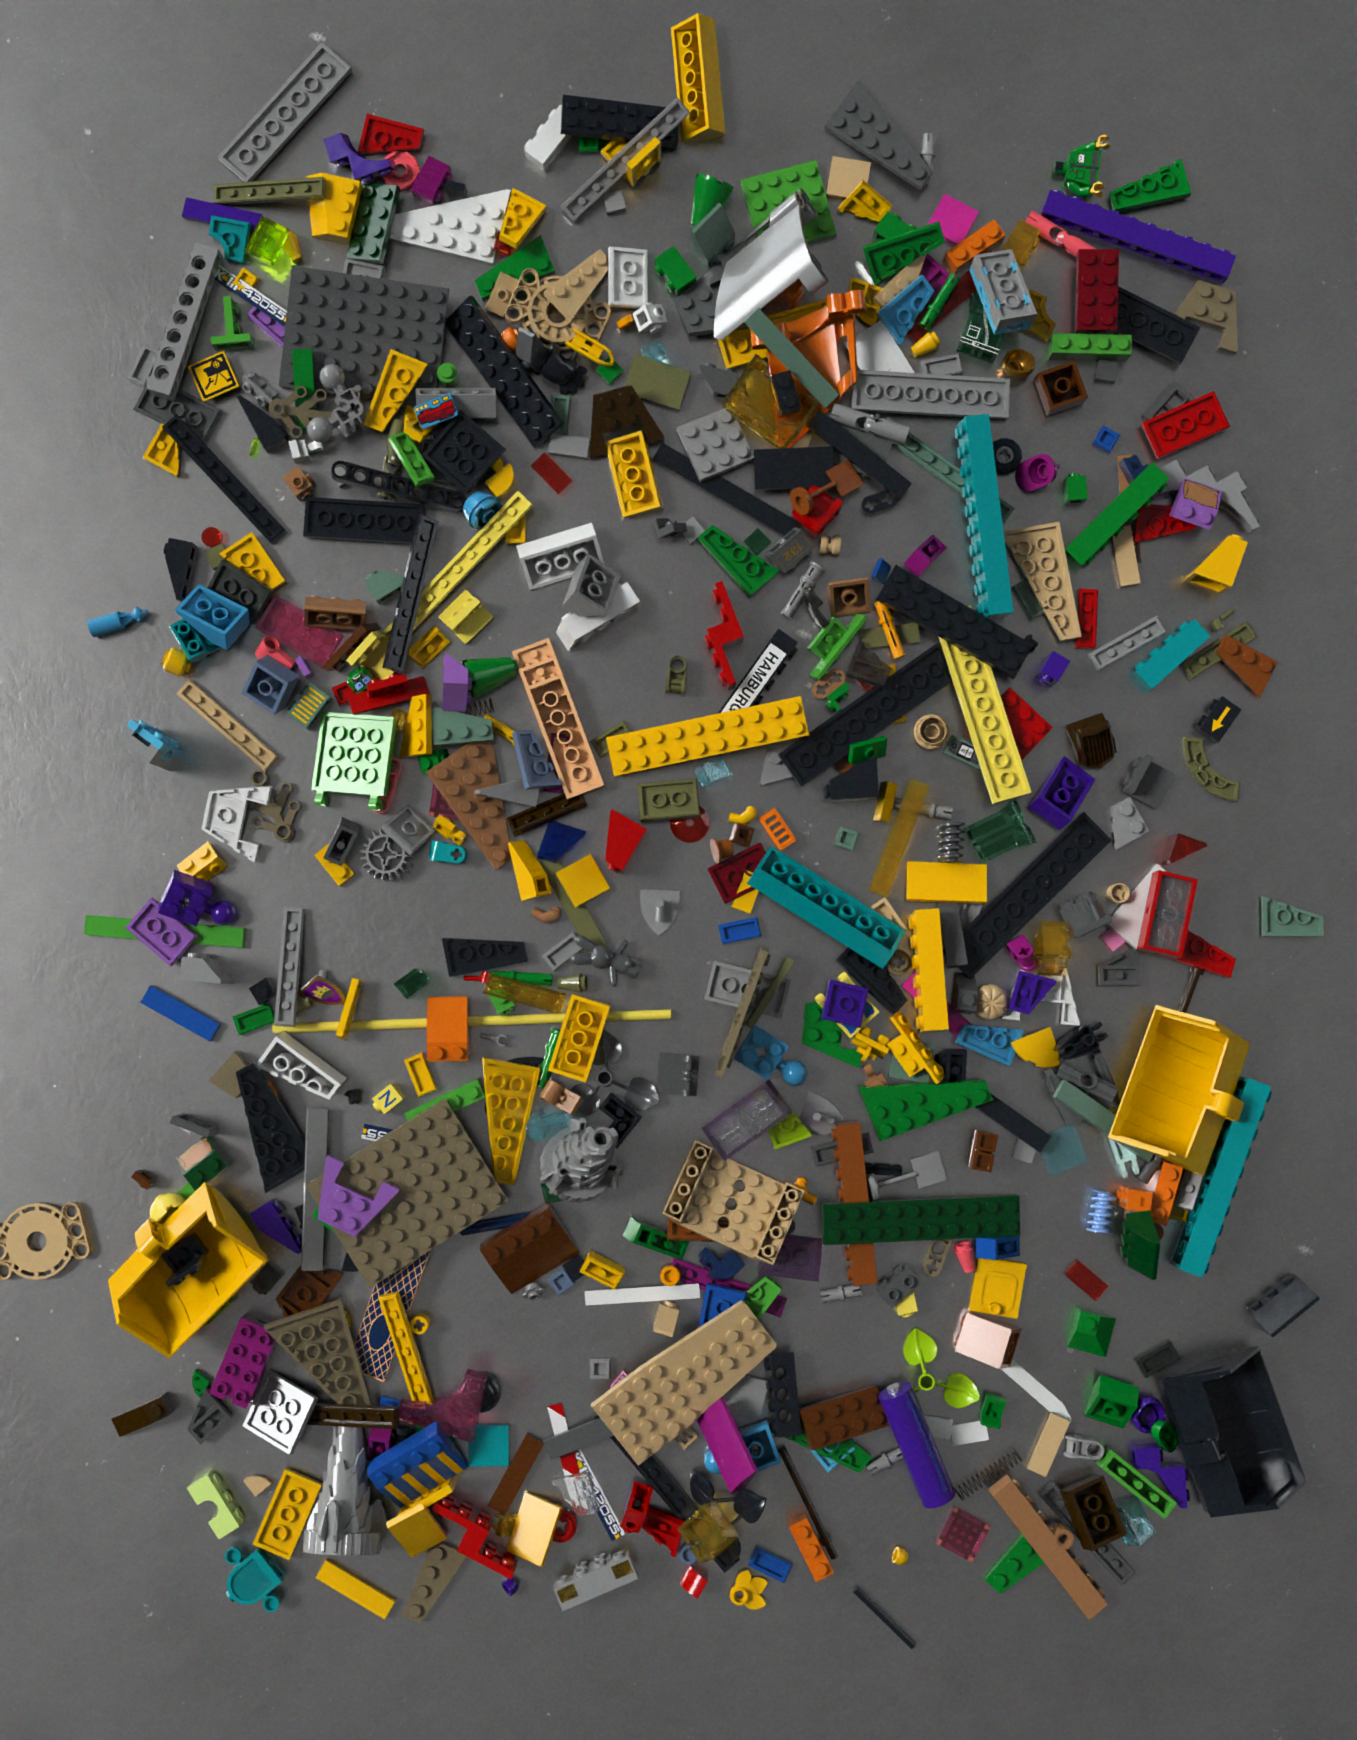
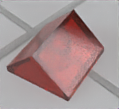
(1180, 846)

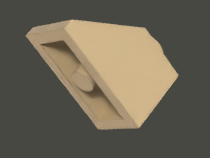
(666, 1318)

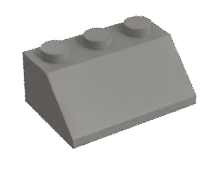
(591, 588)
(203, 969)

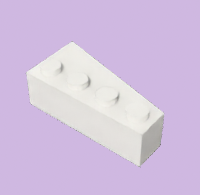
(582, 627)
(300, 1066)

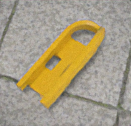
(594, 351)

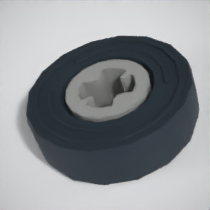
(1012, 450)

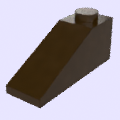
(143, 1415)

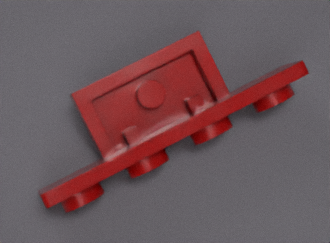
(387, 692)

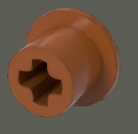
(721, 849)

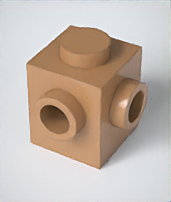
(299, 483)

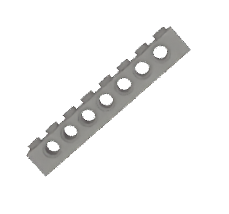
(168, 387)

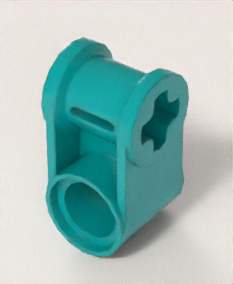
(445, 852)

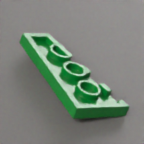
(1160, 187)
(900, 250)
(743, 566)
(855, 1460)
(1013, 1565)

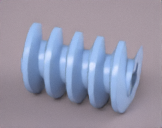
(1102, 1212)

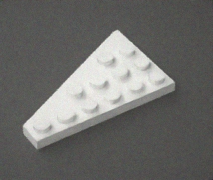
(455, 228)

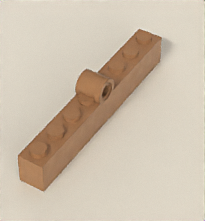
(1049, 1546)

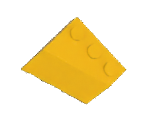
(335, 216)

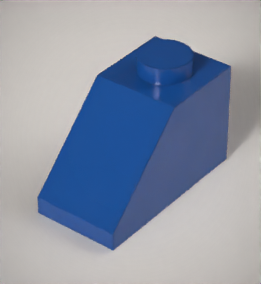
(997, 1247)

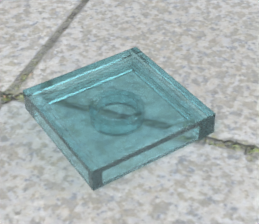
(1063, 1150)

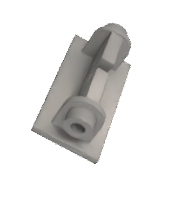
(253, 385)

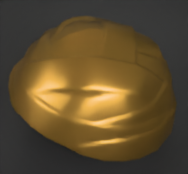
(1018, 363)

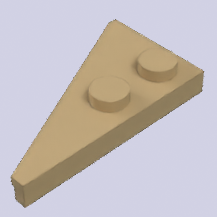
(899, 282)

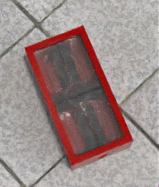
(1167, 914)

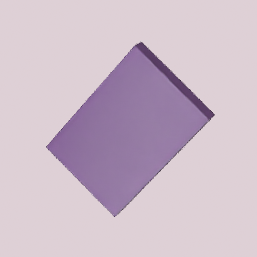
(160, 933)

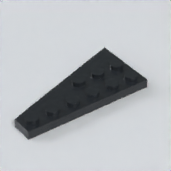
(273, 1133)

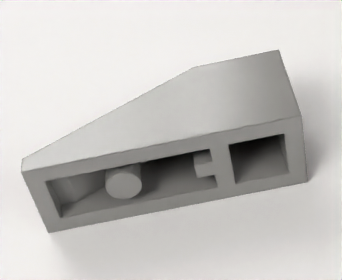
(511, 792)

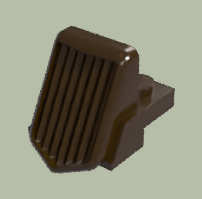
(1092, 741)

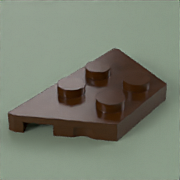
(306, 1290)

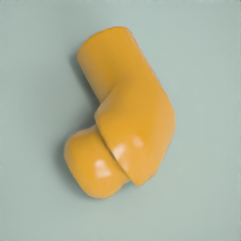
(807, 1197)

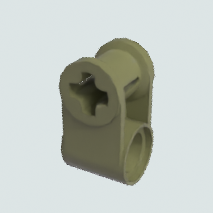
(676, 676)

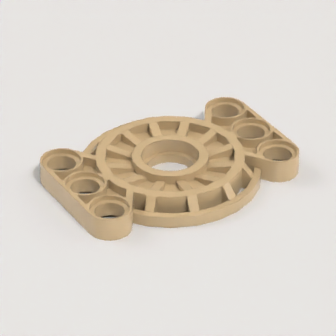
(537, 307)
(58, 1240)

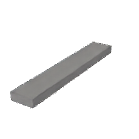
(289, 967)

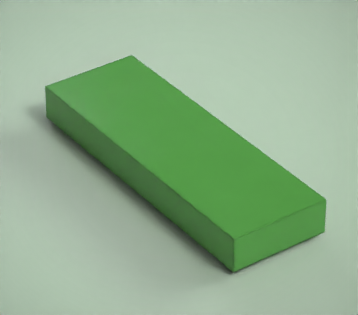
(411, 459)

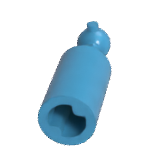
(114, 621)

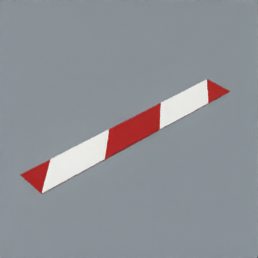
(560, 1425)

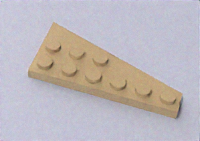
(1044, 565)

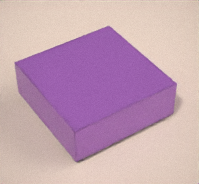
(304, 667)

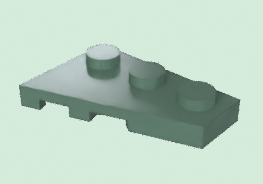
(1285, 920)

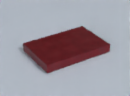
(729, 872)

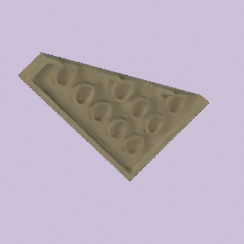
(742, 1013)
(324, 1349)

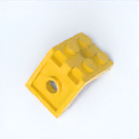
(640, 163)

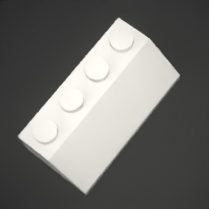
(557, 555)

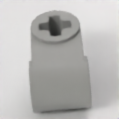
(1078, 1447)

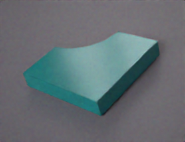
(232, 235)

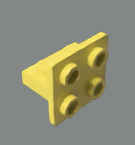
(465, 616)

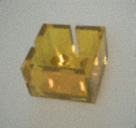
(1052, 945)
(713, 1531)

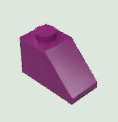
(925, 555)
(379, 1441)

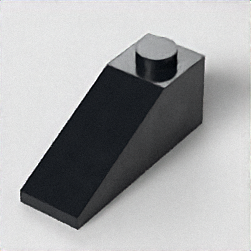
(267, 429)
(180, 560)

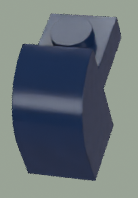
(721, 1270)

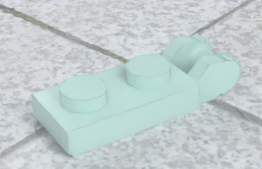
(1123, 1155)

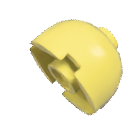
(165, 1206)

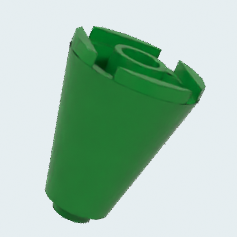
(707, 195)
(489, 673)

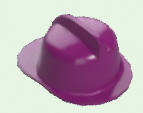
(1036, 472)

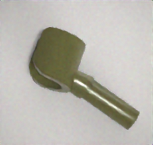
(1217, 623)

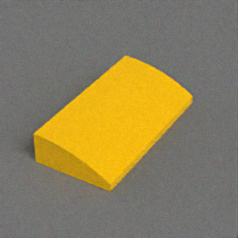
(634, 474)
(579, 1038)

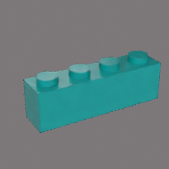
(1173, 653)

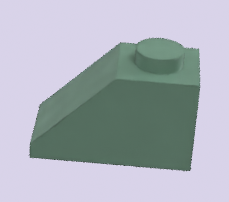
(383, 585)

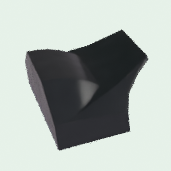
(953, 1064)

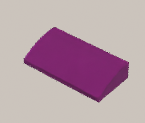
(727, 1446)

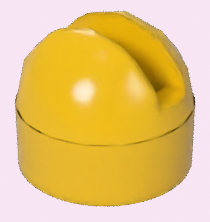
(900, 1556)

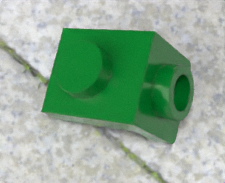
(428, 761)
(992, 1411)

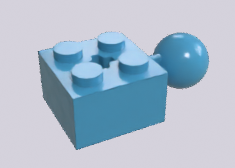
(793, 1072)
(758, 1434)

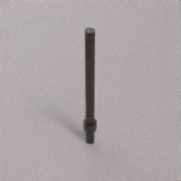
(825, 1538)

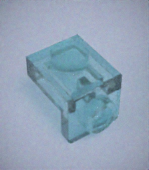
(654, 350)

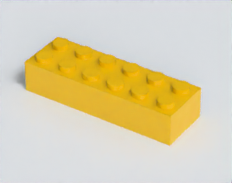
(929, 970)

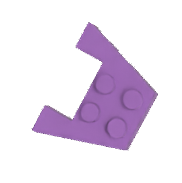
(345, 1207)

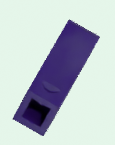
(274, 1224)

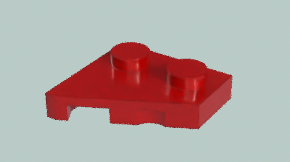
(663, 1529)

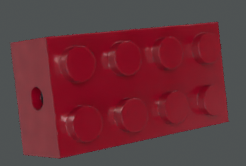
(1096, 291)

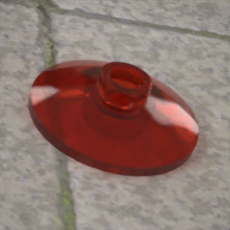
(691, 833)

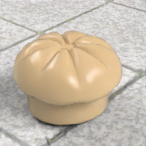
(931, 731)
(991, 1002)

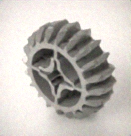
(385, 863)

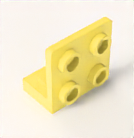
(372, 654)

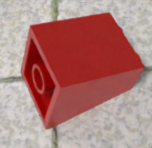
(622, 841)

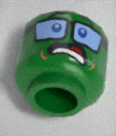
(359, 679)

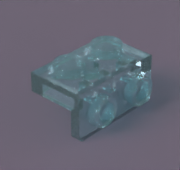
(1135, 1522)

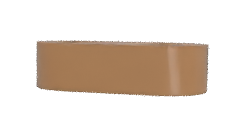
(831, 687)

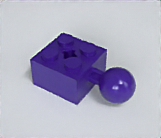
(198, 893)

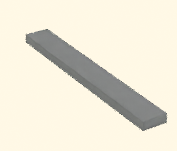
(617, 165)
(314, 1166)

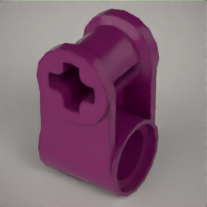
(1022, 953)

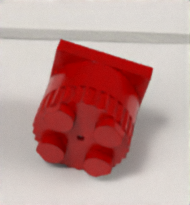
(823, 513)

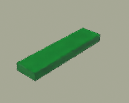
(303, 376)

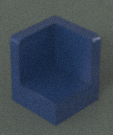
(1131, 468)

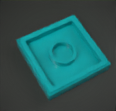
(489, 1446)

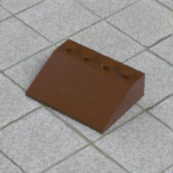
(529, 1248)

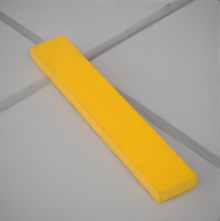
(406, 1347)

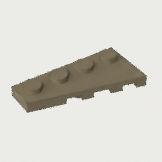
(434, 1575)

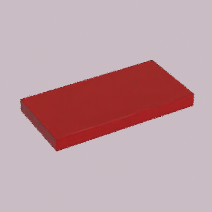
(1185, 425)

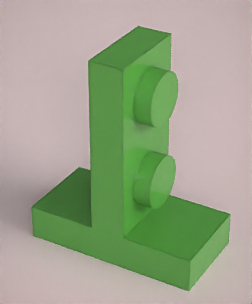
(233, 338)

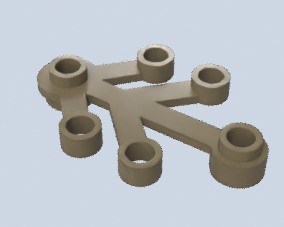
(301, 412)
(275, 809)

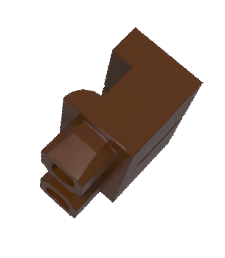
(981, 1152)

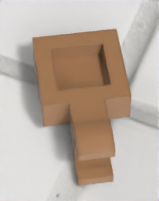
(873, 1079)

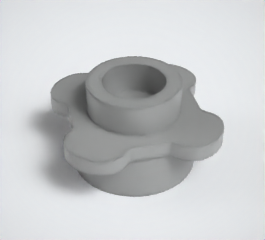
(533, 1291)

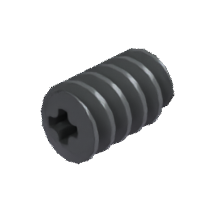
(950, 842)

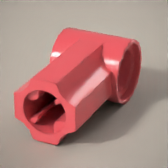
(270, 647)

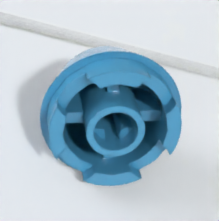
(480, 508)

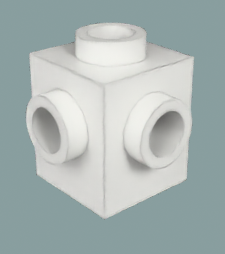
(650, 318)

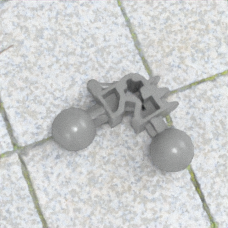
(321, 429)

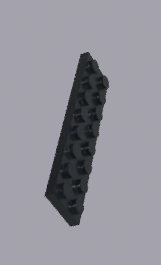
(503, 372)
(954, 622)

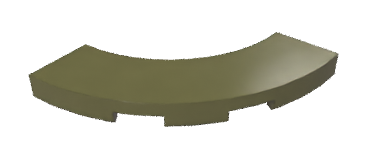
(1204, 774)

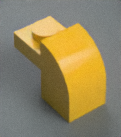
(501, 482)

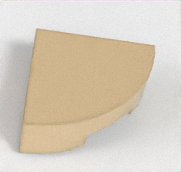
(257, 1483)

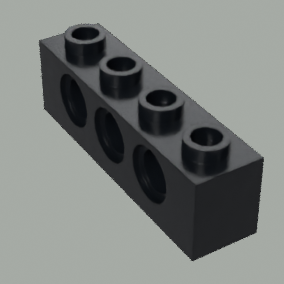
(792, 1425)

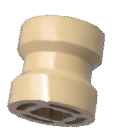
(830, 544)
(1121, 894)

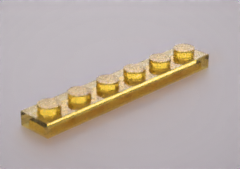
(899, 837)

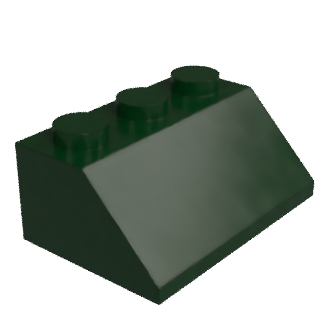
(1140, 1243)

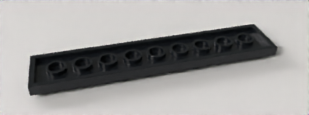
(867, 715)
(1031, 891)

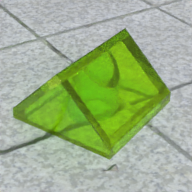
(266, 241)

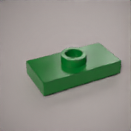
(867, 749)

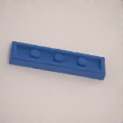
(180, 1013)

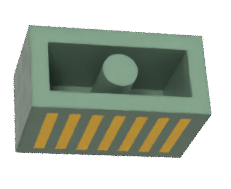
(309, 706)

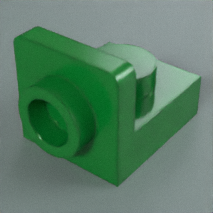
(838, 694)

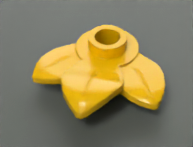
(751, 1590)

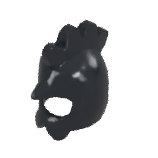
(563, 371)

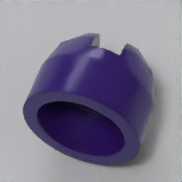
(509, 1586)

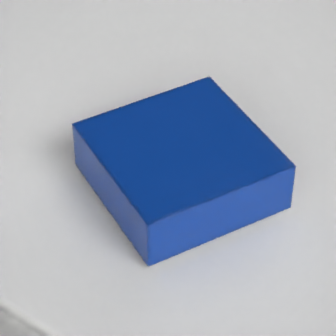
(1106, 439)

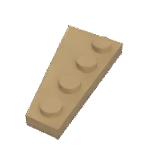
(576, 286)

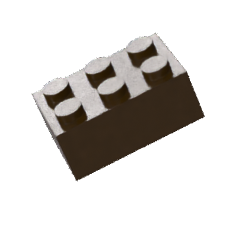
(1093, 1512)

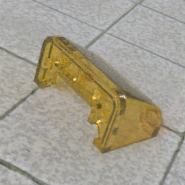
(754, 405)

